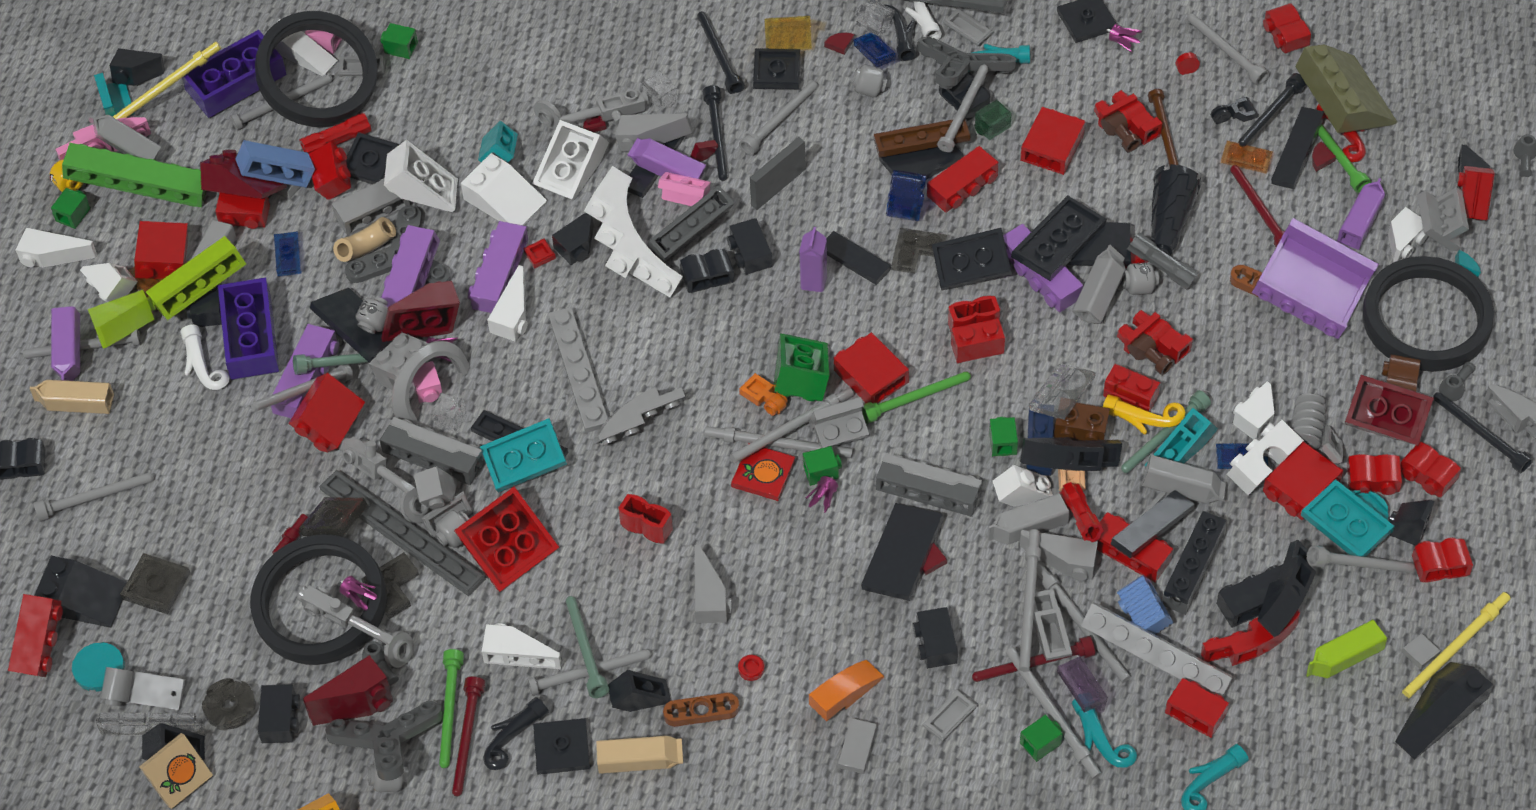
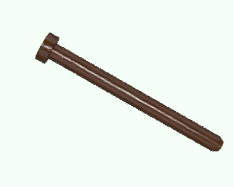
(1156, 97)

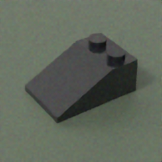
(84, 591)

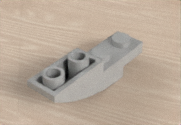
(629, 416)

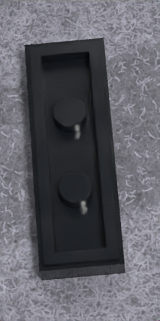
(856, 258)

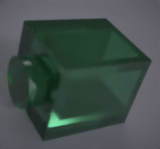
(992, 120)

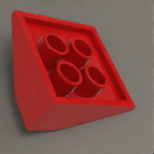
(506, 539)

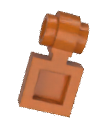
(760, 390)

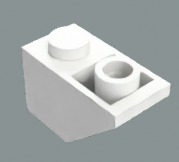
(1405, 234)
(110, 280)
(1256, 412)
(1021, 486)

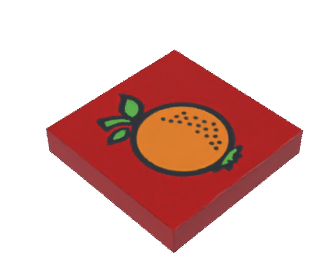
(764, 473)

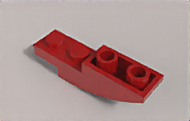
(1246, 645)

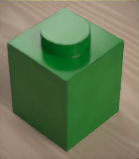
(399, 41)
(70, 208)
(1003, 436)
(821, 463)
(1041, 737)

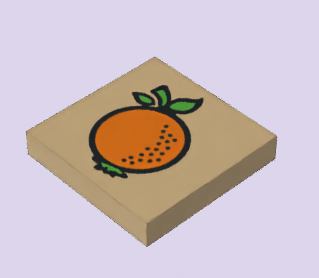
(176, 771)

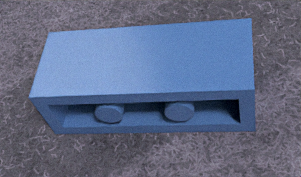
(274, 164)

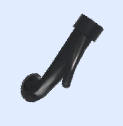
(905, 47)
(511, 728)

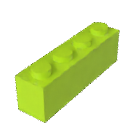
(196, 278)

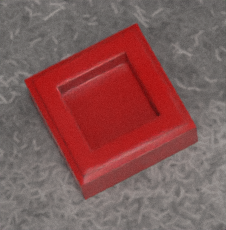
(539, 253)

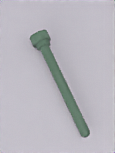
(304, 363)
(1198, 401)
(597, 684)

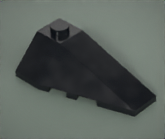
(1443, 704)

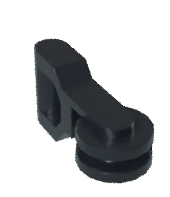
(1224, 112)

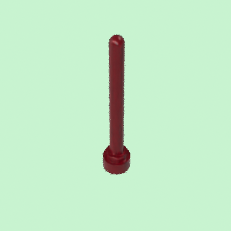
(1257, 203)
(1083, 647)
(473, 689)

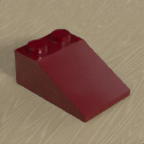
(223, 175)
(423, 313)
(1388, 410)
(350, 695)

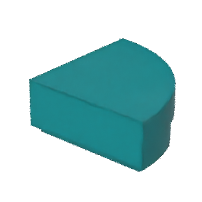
(1467, 262)

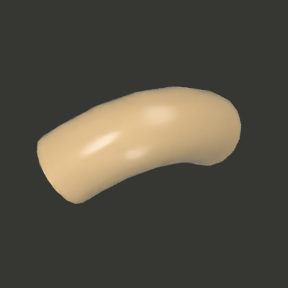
(365, 240)

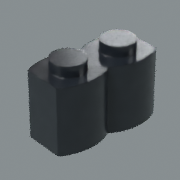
(956, 95)
(706, 270)
(22, 458)

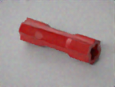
(337, 133)
(1085, 520)

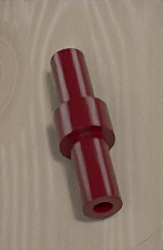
(291, 533)

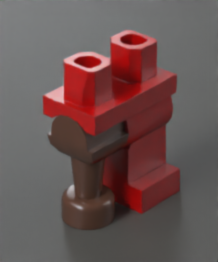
(1130, 114)
(1154, 335)

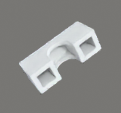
(1250, 469)

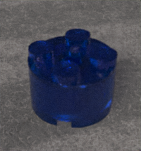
(905, 195)

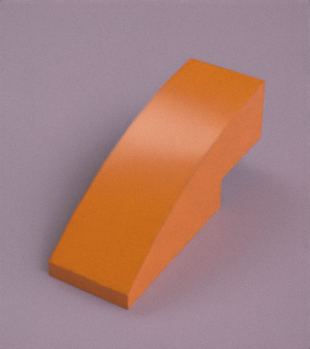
(844, 689)

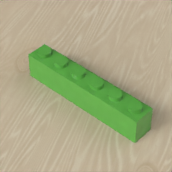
(133, 174)

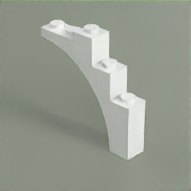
(617, 232)

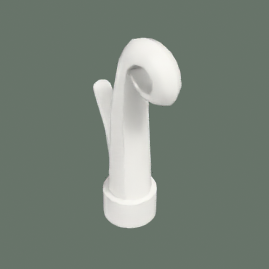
(925, 20)
(195, 358)

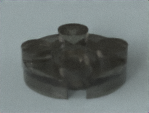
(231, 717)

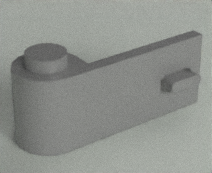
(142, 689)

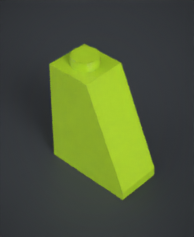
(121, 317)

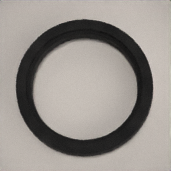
(324, 22)
(1436, 269)
(291, 555)

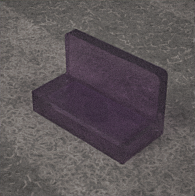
(1083, 685)

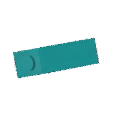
(1187, 438)

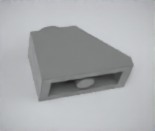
(435, 487)

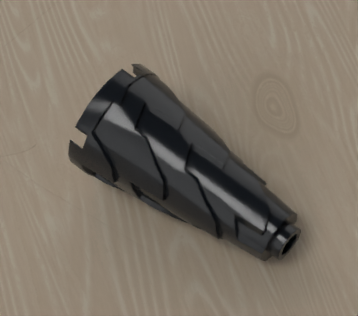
(1171, 202)

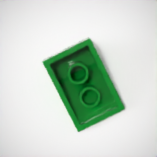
(801, 368)

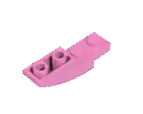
(87, 135)

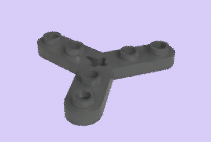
(957, 63)
(381, 261)
(386, 738)

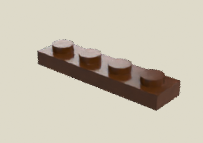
(917, 138)

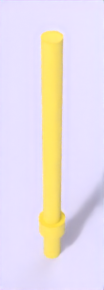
(198, 59)
(1488, 613)

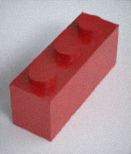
(962, 179)
(1148, 562)
(35, 635)

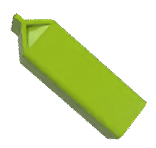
(1347, 650)

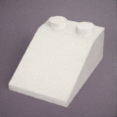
(570, 160)
(419, 178)
(501, 192)

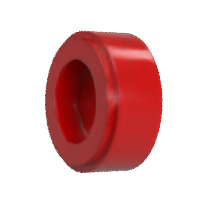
(1187, 63)
(751, 667)

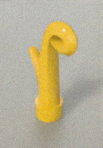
(1137, 416)

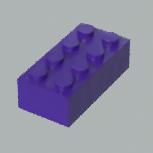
(229, 75)
(248, 328)

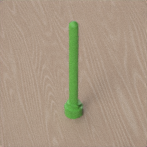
(1357, 178)
(873, 411)
(453, 660)

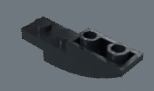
(1071, 455)
(1287, 592)

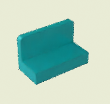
(113, 95)
(499, 140)

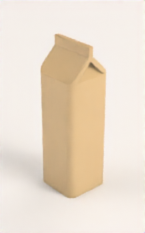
(74, 396)
(638, 754)

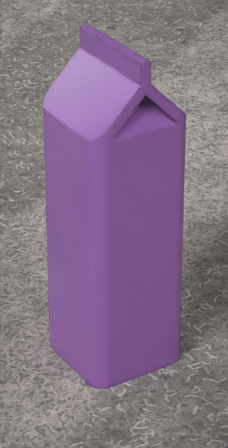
(661, 159)
(1362, 215)
(813, 261)
(65, 342)

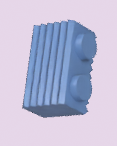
(1144, 605)

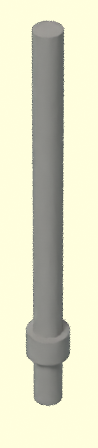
(789, 426)
(730, 435)
(1032, 556)
(1051, 582)
(1081, 752)

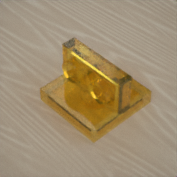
(788, 33)

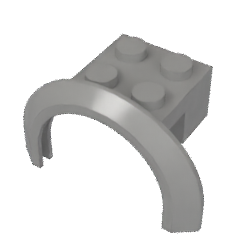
(400, 362)

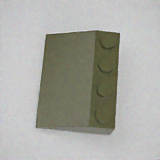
(1343, 89)

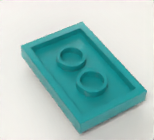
(523, 455)
(1347, 520)

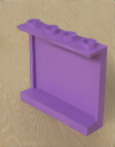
(1315, 278)

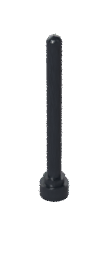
(733, 81)
(1294, 85)
(712, 97)
(1519, 460)

